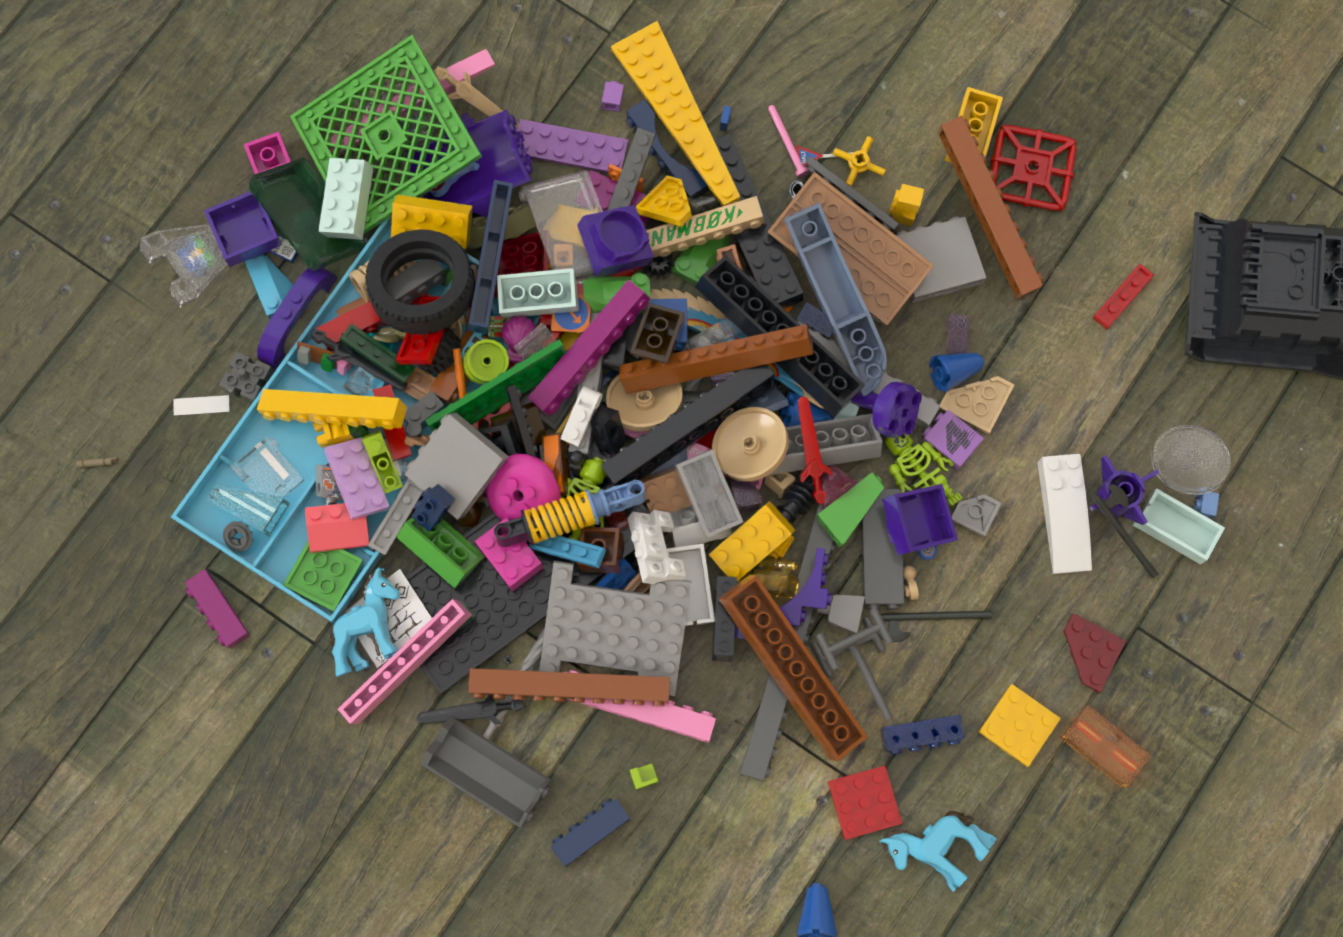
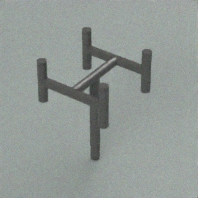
(851, 644)

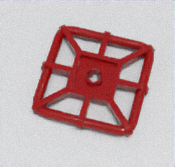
(1043, 162)

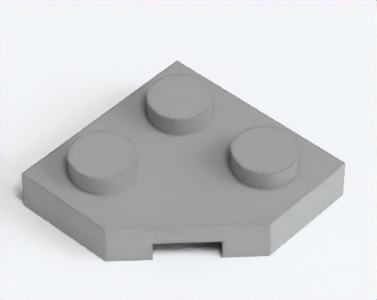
(976, 514)

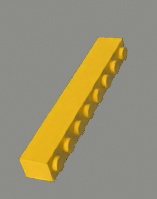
(332, 408)

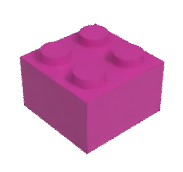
(267, 152)

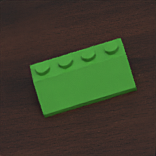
(442, 550)

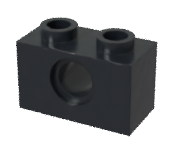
(608, 429)

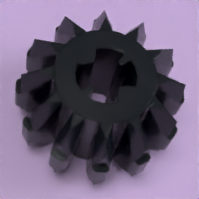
(665, 266)

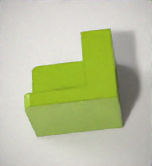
(643, 776)

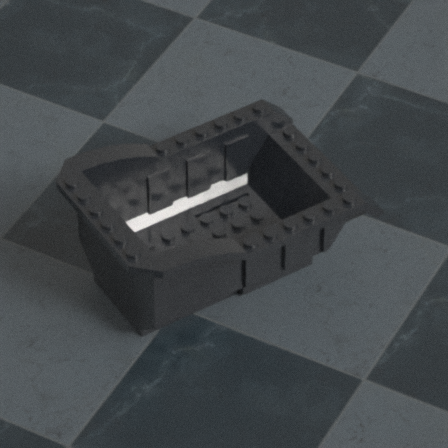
(1266, 295)

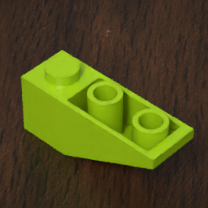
(382, 461)

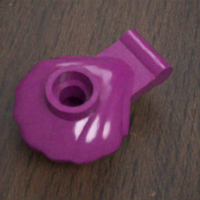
(513, 332)

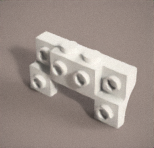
(651, 547)

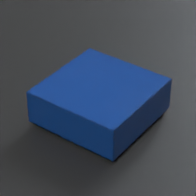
(725, 118)

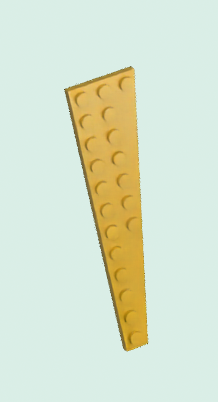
(660, 80)

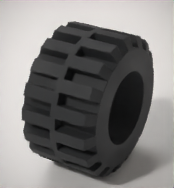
(444, 354)

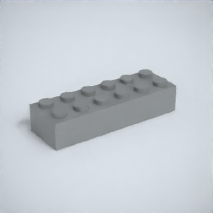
(838, 443)

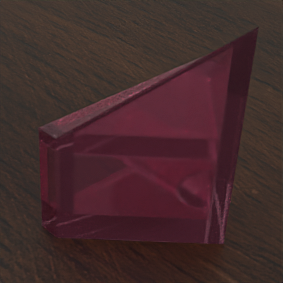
(835, 485)

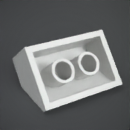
(688, 531)

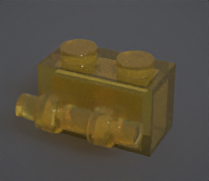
(778, 583)

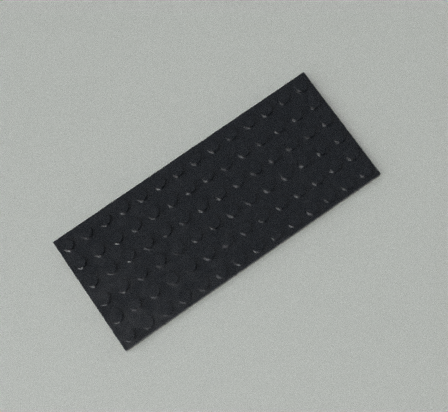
(498, 611)

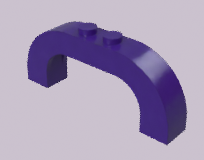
(288, 313)

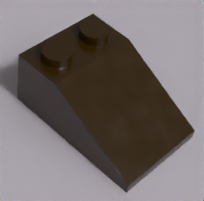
(658, 333)

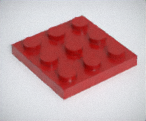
(864, 802)

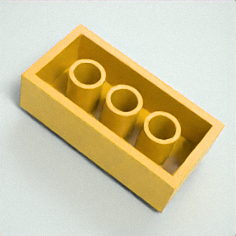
(981, 112)
(428, 214)
(752, 541)

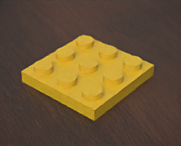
(1019, 725)

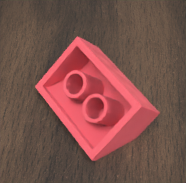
(332, 528)

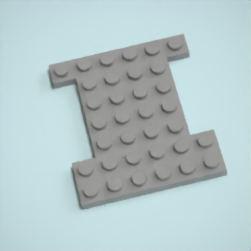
(615, 626)

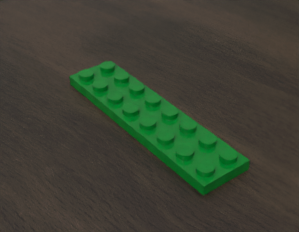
(493, 394)

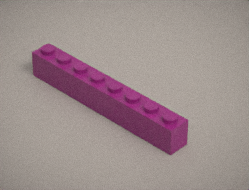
(589, 348)

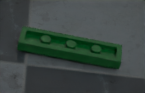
(376, 353)

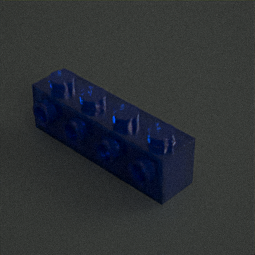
(922, 733)

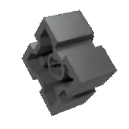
(245, 377)

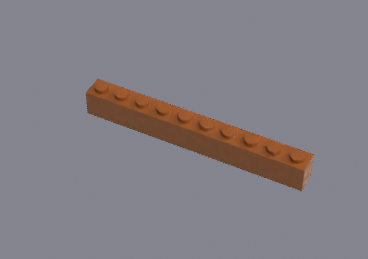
(717, 359)
(569, 686)

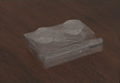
(534, 342)

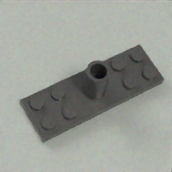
(853, 195)

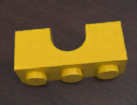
(906, 204)

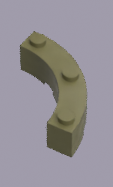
(518, 221)

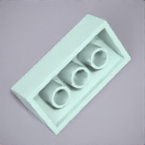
(537, 293)

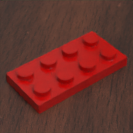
(420, 348)

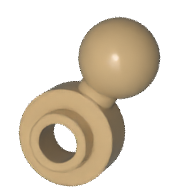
(911, 588)

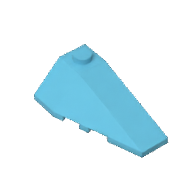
(269, 283)

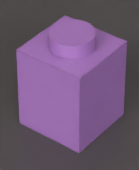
(612, 96)

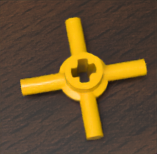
(862, 156)

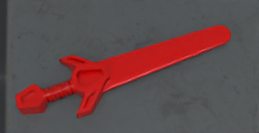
(814, 464)

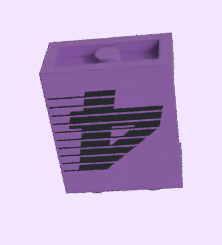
(952, 438)

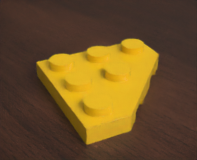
(666, 202)

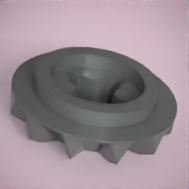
(237, 544)

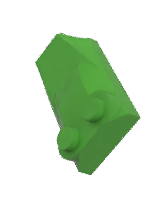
(698, 259)
(601, 290)

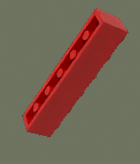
(362, 317)

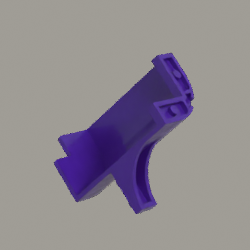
(502, 160)

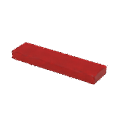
(1123, 296)
(395, 436)

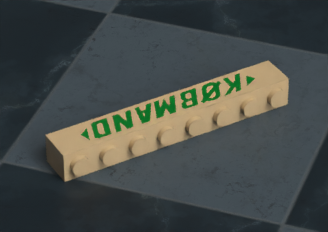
(705, 227)

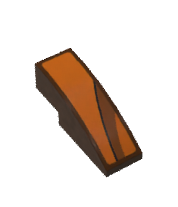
(554, 456)

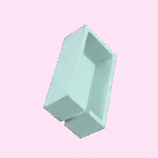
(346, 198)
(1179, 526)

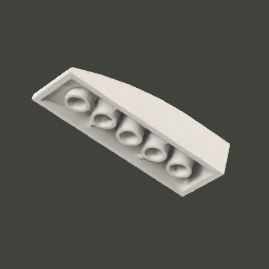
(1066, 513)

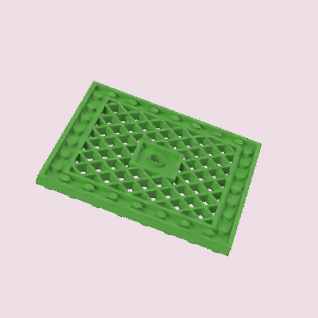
(362, 81)

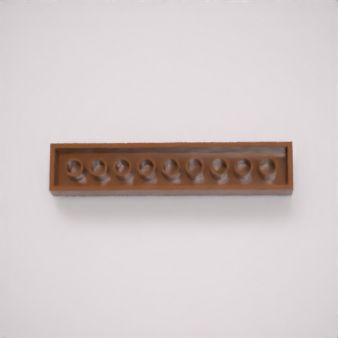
(989, 207)
(793, 667)

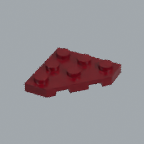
(1092, 651)

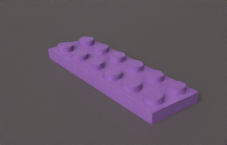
(572, 146)

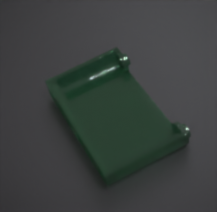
(294, 201)

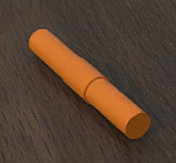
(459, 370)

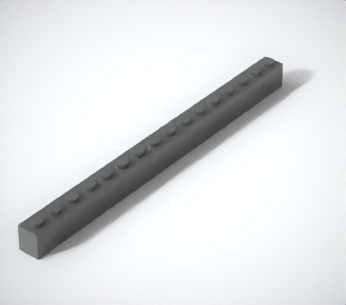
(773, 701)

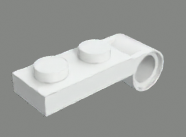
(581, 416)

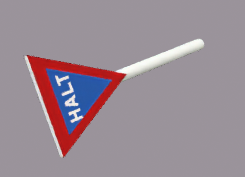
(804, 154)

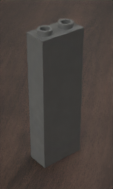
(880, 564)

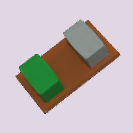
(317, 355)

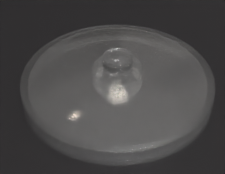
(1191, 459)

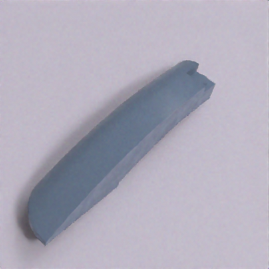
(838, 295)

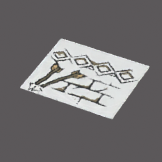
(405, 618)

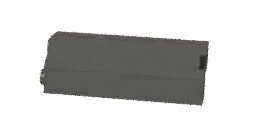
(486, 772)

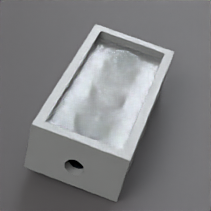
(708, 493)

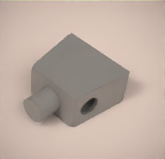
(844, 612)

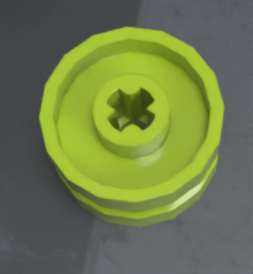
(496, 359)

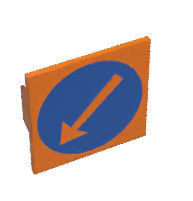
(573, 321)

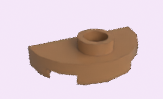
(424, 439)

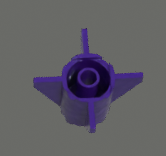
(1130, 484)

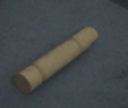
(96, 462)

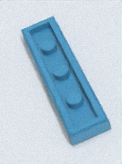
(571, 550)

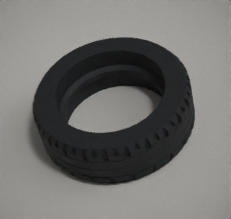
(415, 246)

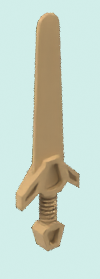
(466, 91)

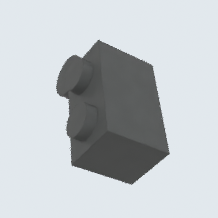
(419, 412)

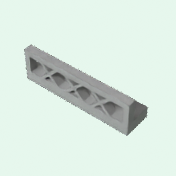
(396, 518)

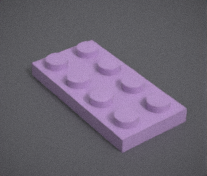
(356, 478)

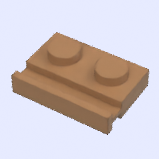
(418, 384)

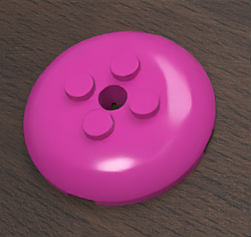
(523, 474)

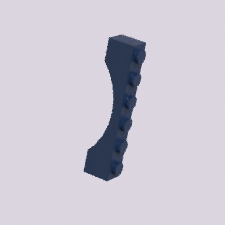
(643, 117)

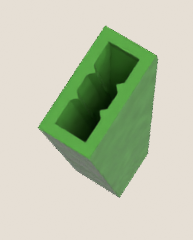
(848, 510)

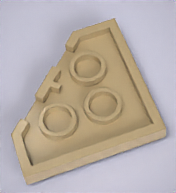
(978, 402)

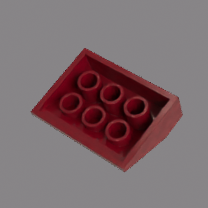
(522, 256)

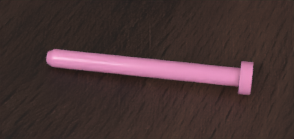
(801, 170)

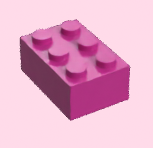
(513, 563)

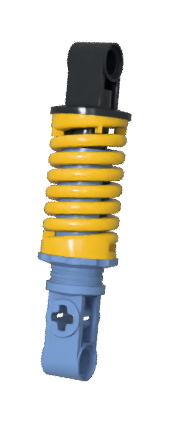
(581, 510)

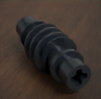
(797, 499)

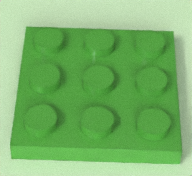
(323, 575)

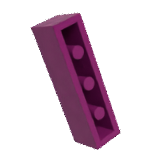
(217, 609)

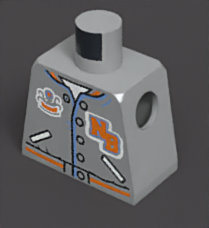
(326, 485)

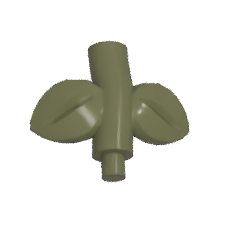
(389, 335)

